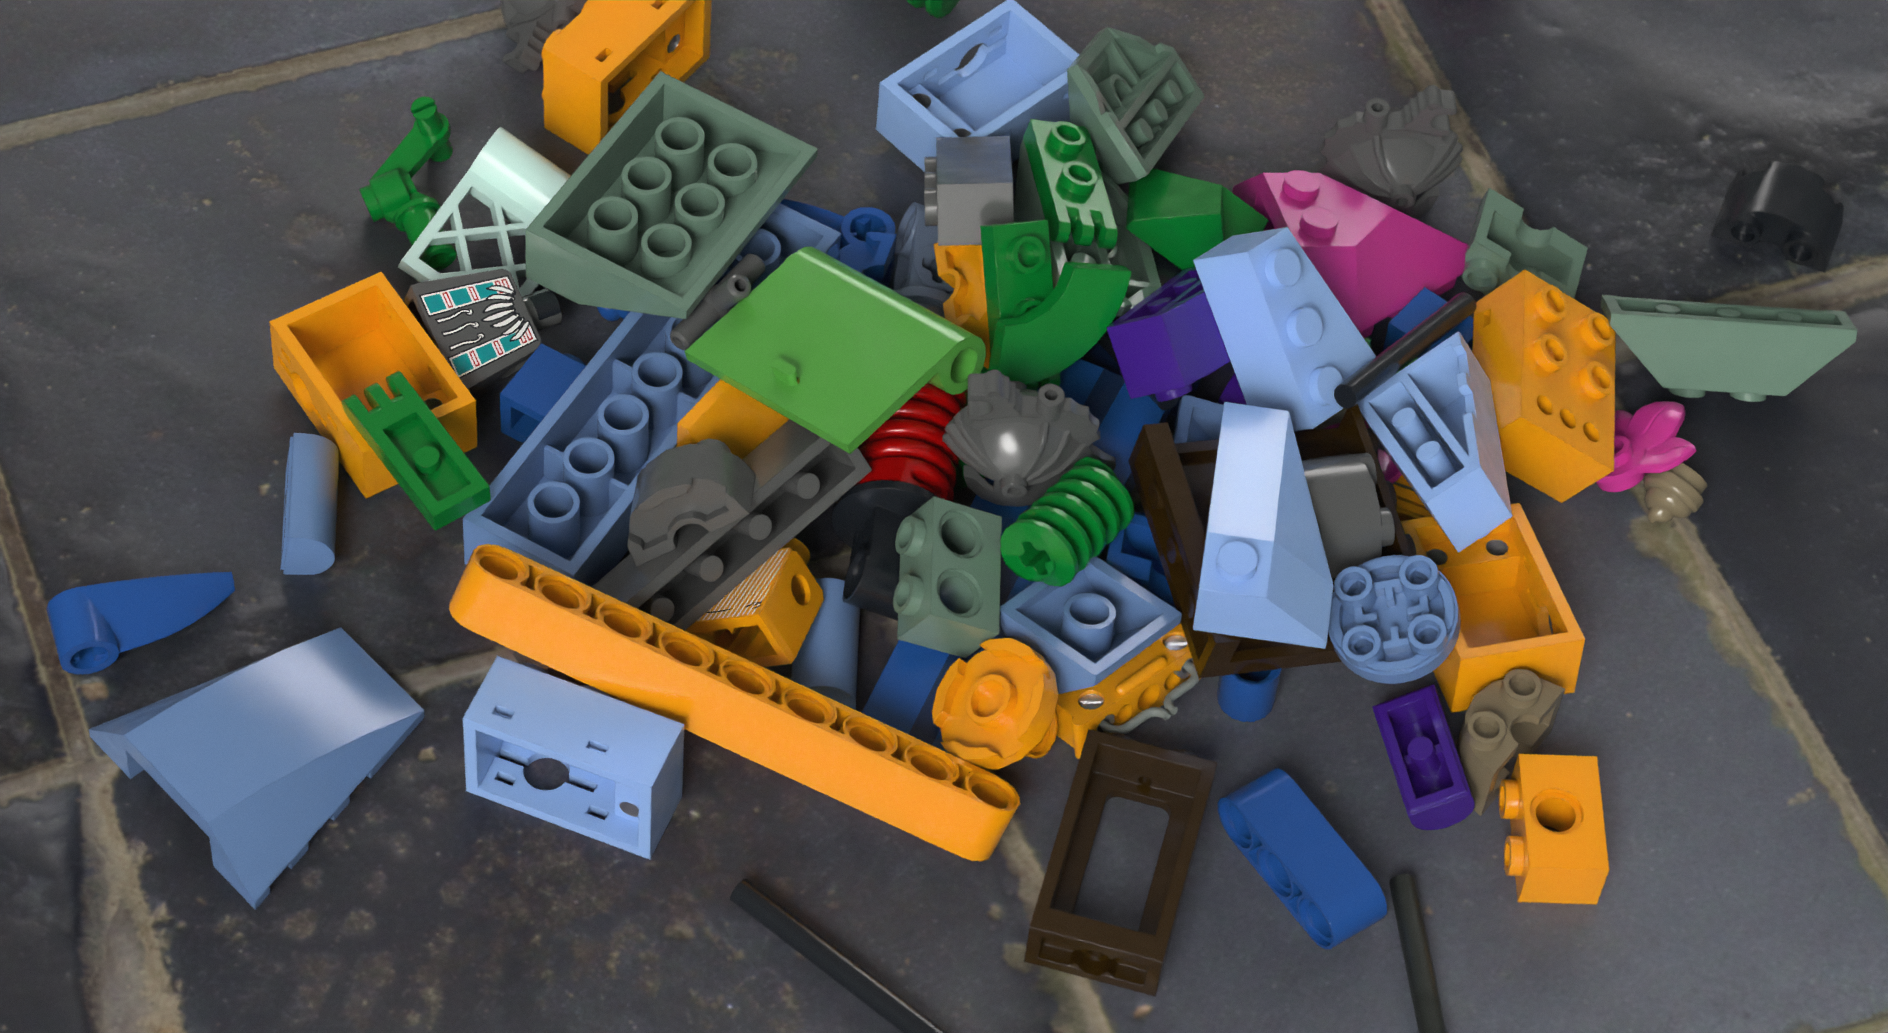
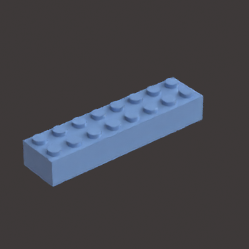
(576, 475)

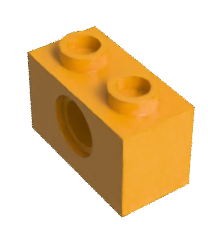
(1562, 795)

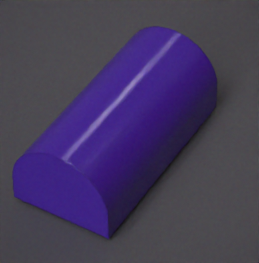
(1424, 759)

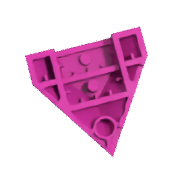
(1359, 245)

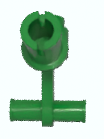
(392, 190)

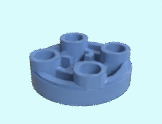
(1393, 618)

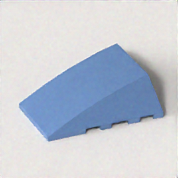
(268, 750)

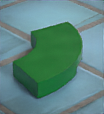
(1062, 325)

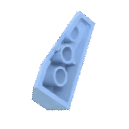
(1262, 544)

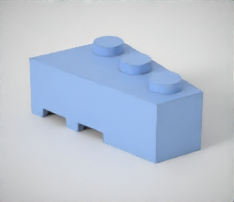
(1281, 325)
(1445, 439)

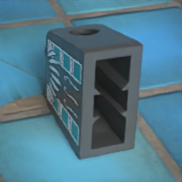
(483, 324)

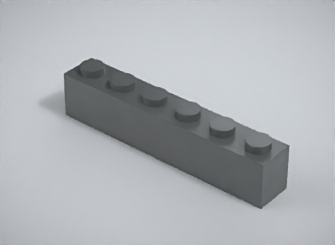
(793, 485)

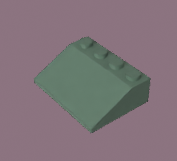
(663, 203)

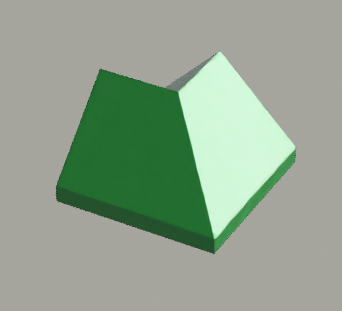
(1186, 215)

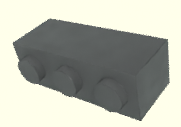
(968, 187)

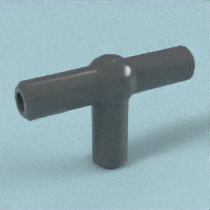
(718, 301)

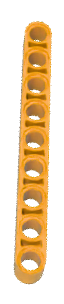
(733, 702)

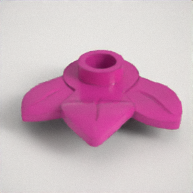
(1646, 444)

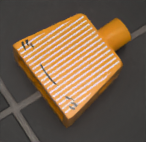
(768, 611)

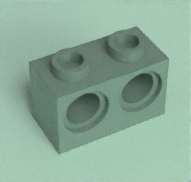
(948, 577)

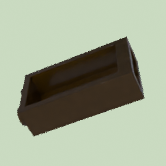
(1142, 773)

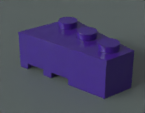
(1168, 340)

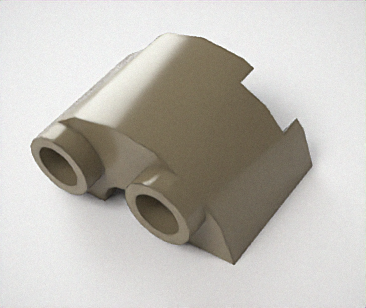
(1501, 723)

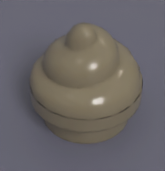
(1673, 493)

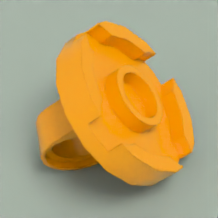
(998, 705)

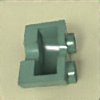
(1505, 246)

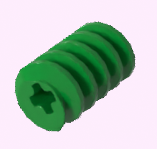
(1068, 525)

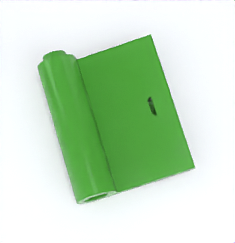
(835, 348)

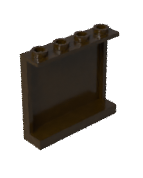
(1176, 499)

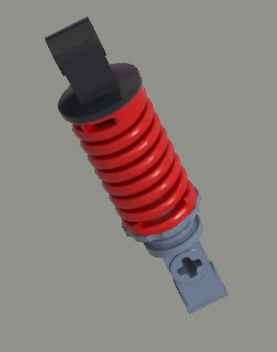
(904, 452)

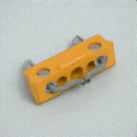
(1130, 693)

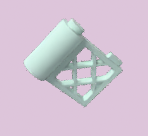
(509, 181)

